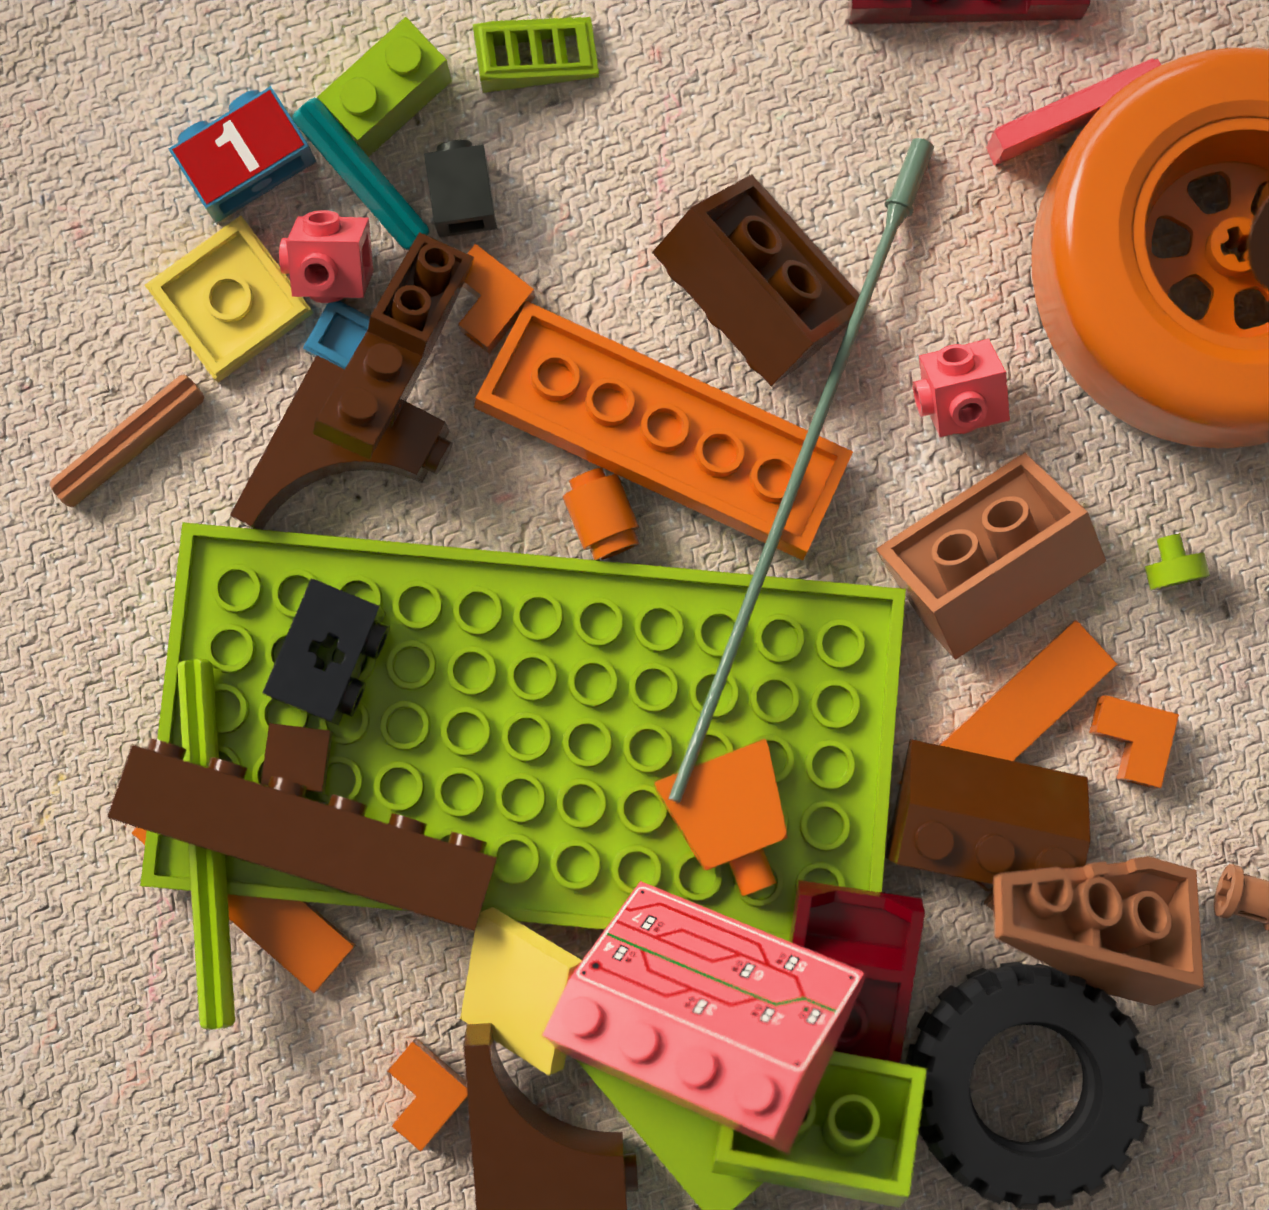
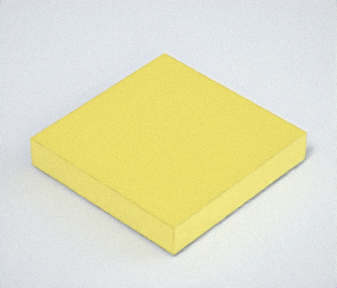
(228, 299)
(516, 987)

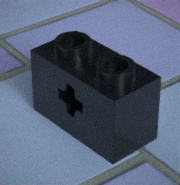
(319, 621)

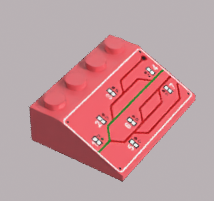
(707, 1013)

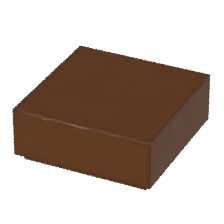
(297, 755)

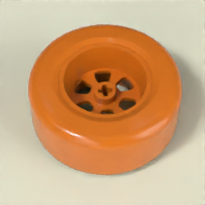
(1107, 291)

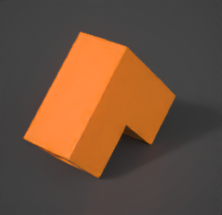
(499, 300)
(1146, 735)
(436, 1090)

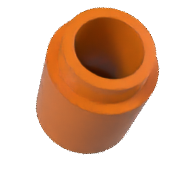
(601, 514)

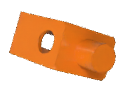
(731, 813)

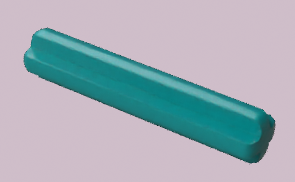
(359, 172)

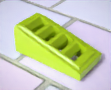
(512, 32)

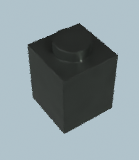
(460, 189)

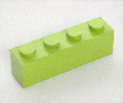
(679, 1139)

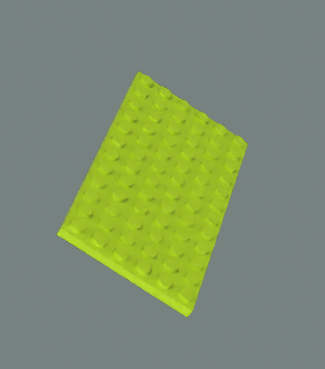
(544, 708)

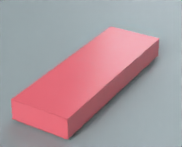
(1059, 117)

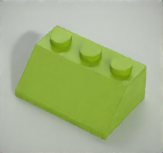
(851, 1141)

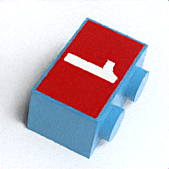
(242, 153)

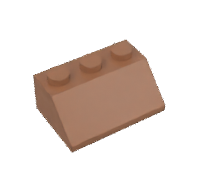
(992, 554)

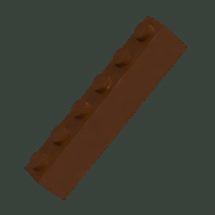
(302, 836)

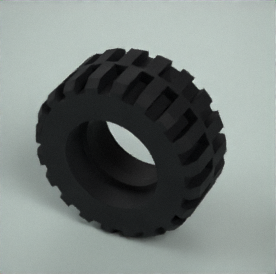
(1108, 1106)

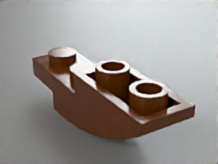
(394, 347)

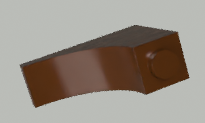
(300, 458)
(529, 1156)

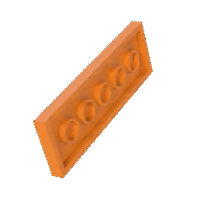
(659, 428)

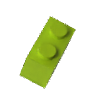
(387, 86)

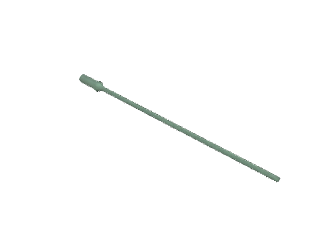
(898, 208)

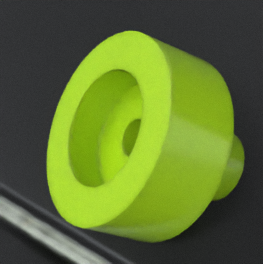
(1175, 565)

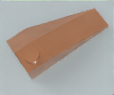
(1112, 924)

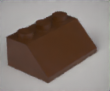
(758, 278)
(986, 815)

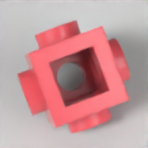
(328, 256)
(962, 388)

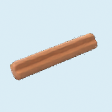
(126, 441)

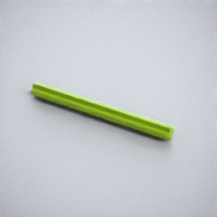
(206, 866)

